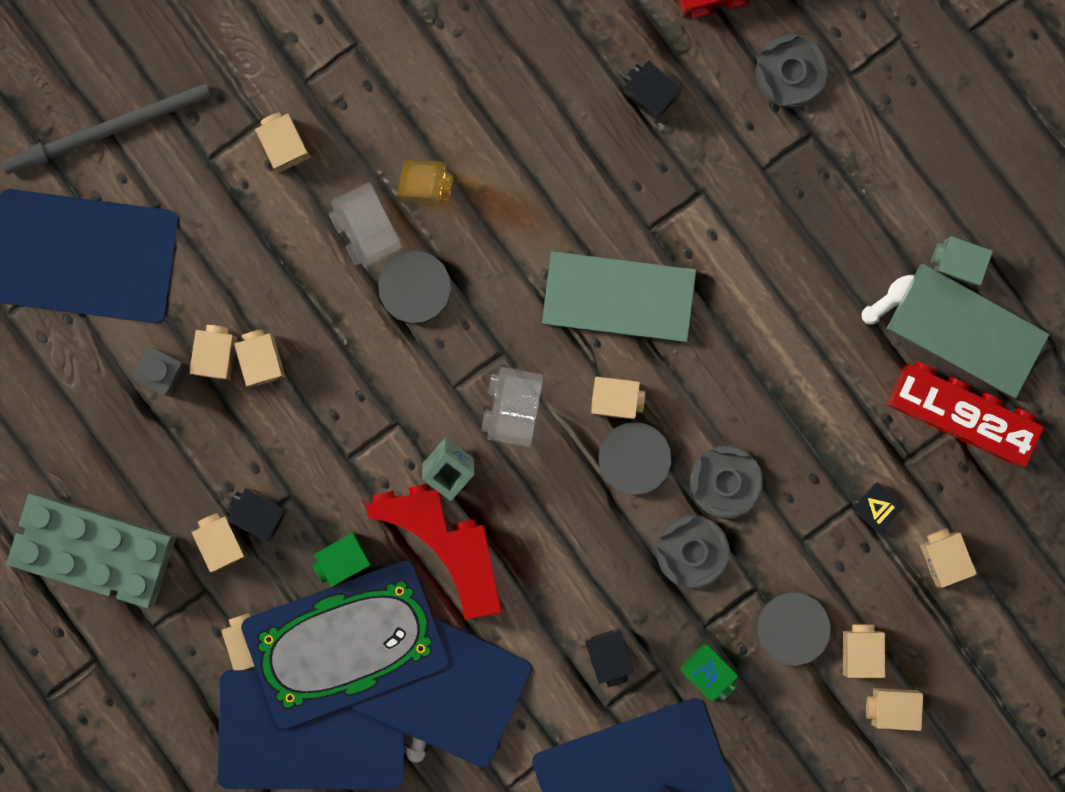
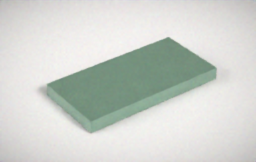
(618, 296)
(967, 331)

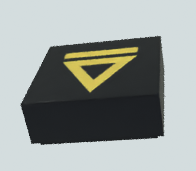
(877, 507)

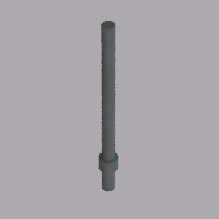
(40, 154)

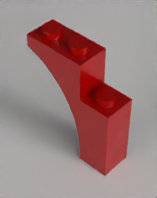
(462, 550)

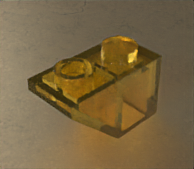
(425, 183)

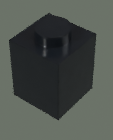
(650, 89)
(256, 514)
(609, 657)

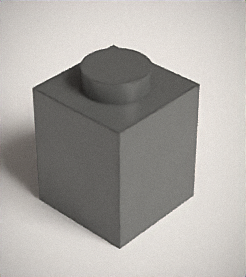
(160, 372)

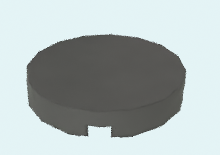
(791, 71)
(414, 287)
(634, 458)
(726, 481)
(693, 551)
(793, 628)

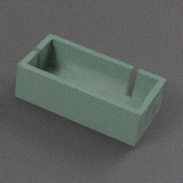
(91, 550)

